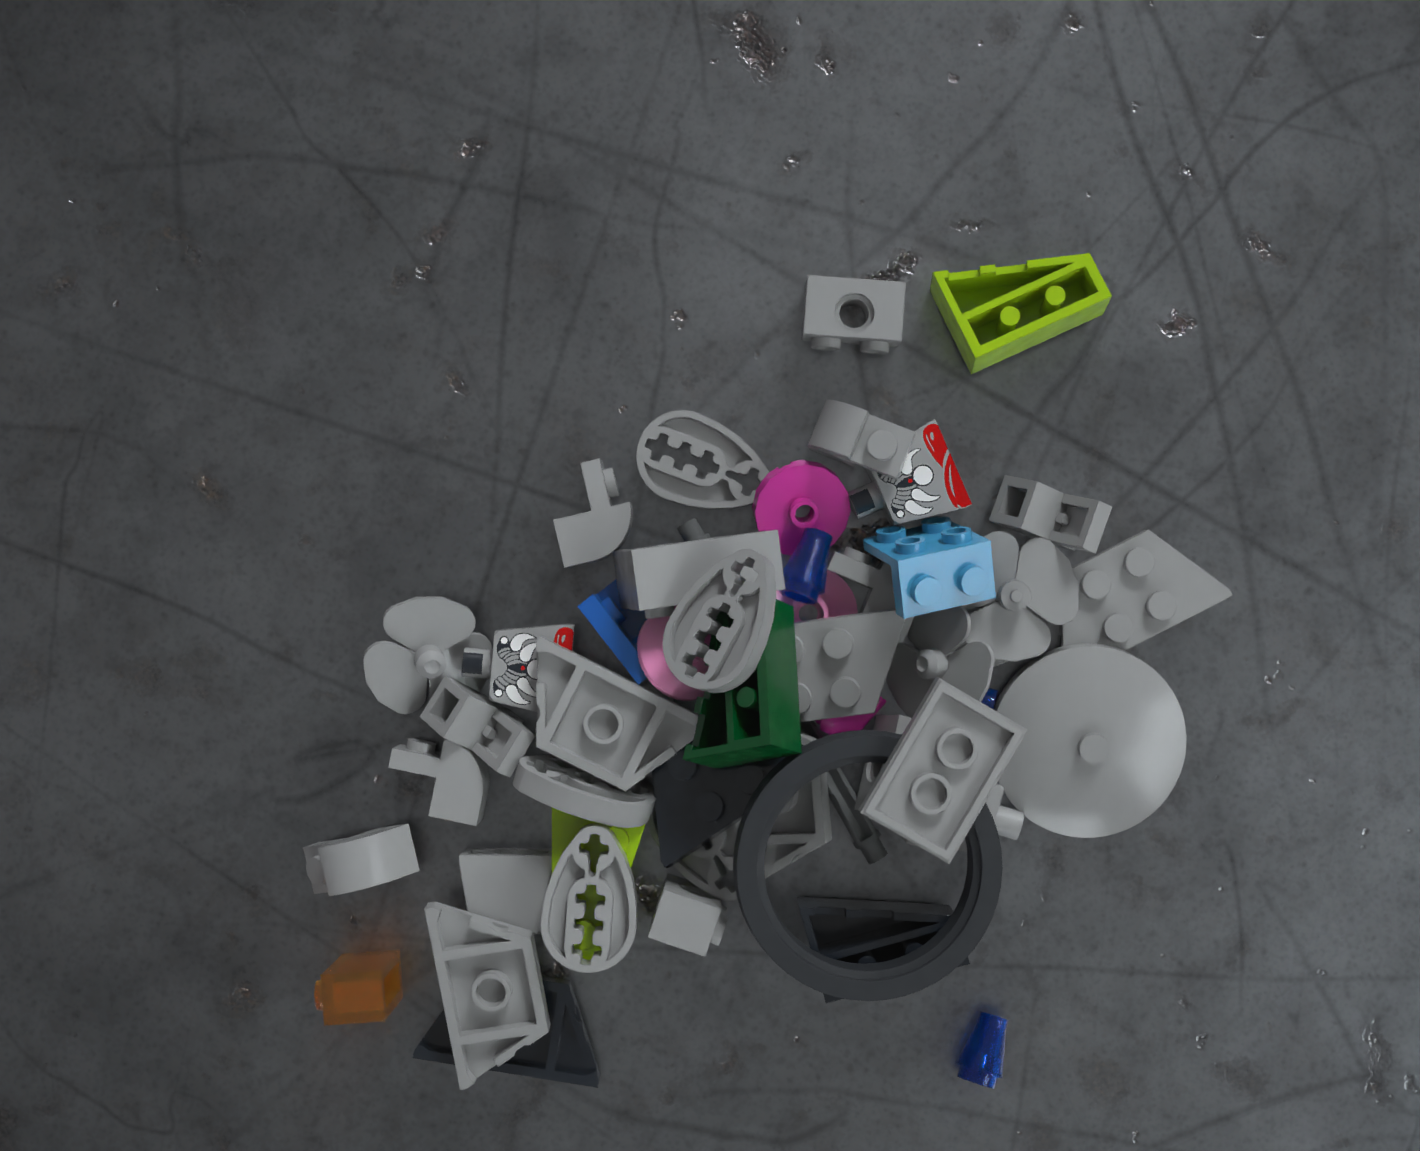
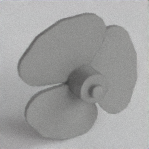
(1030, 578)
(436, 638)
(937, 638)

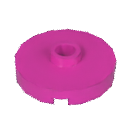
(799, 485)

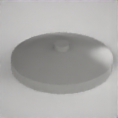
(1097, 741)

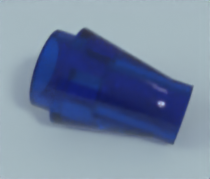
(807, 567)
(983, 1053)

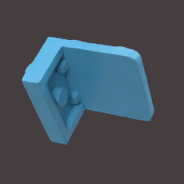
(935, 565)

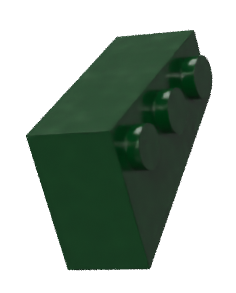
(759, 715)

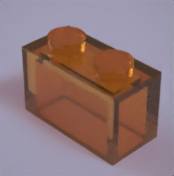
(360, 988)

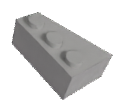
(662, 574)

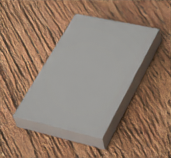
(942, 770)

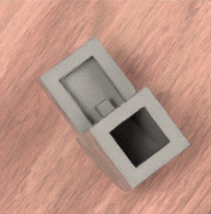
(860, 439)
(1050, 514)
(598, 532)
(856, 568)
(478, 724)
(460, 778)
(361, 860)

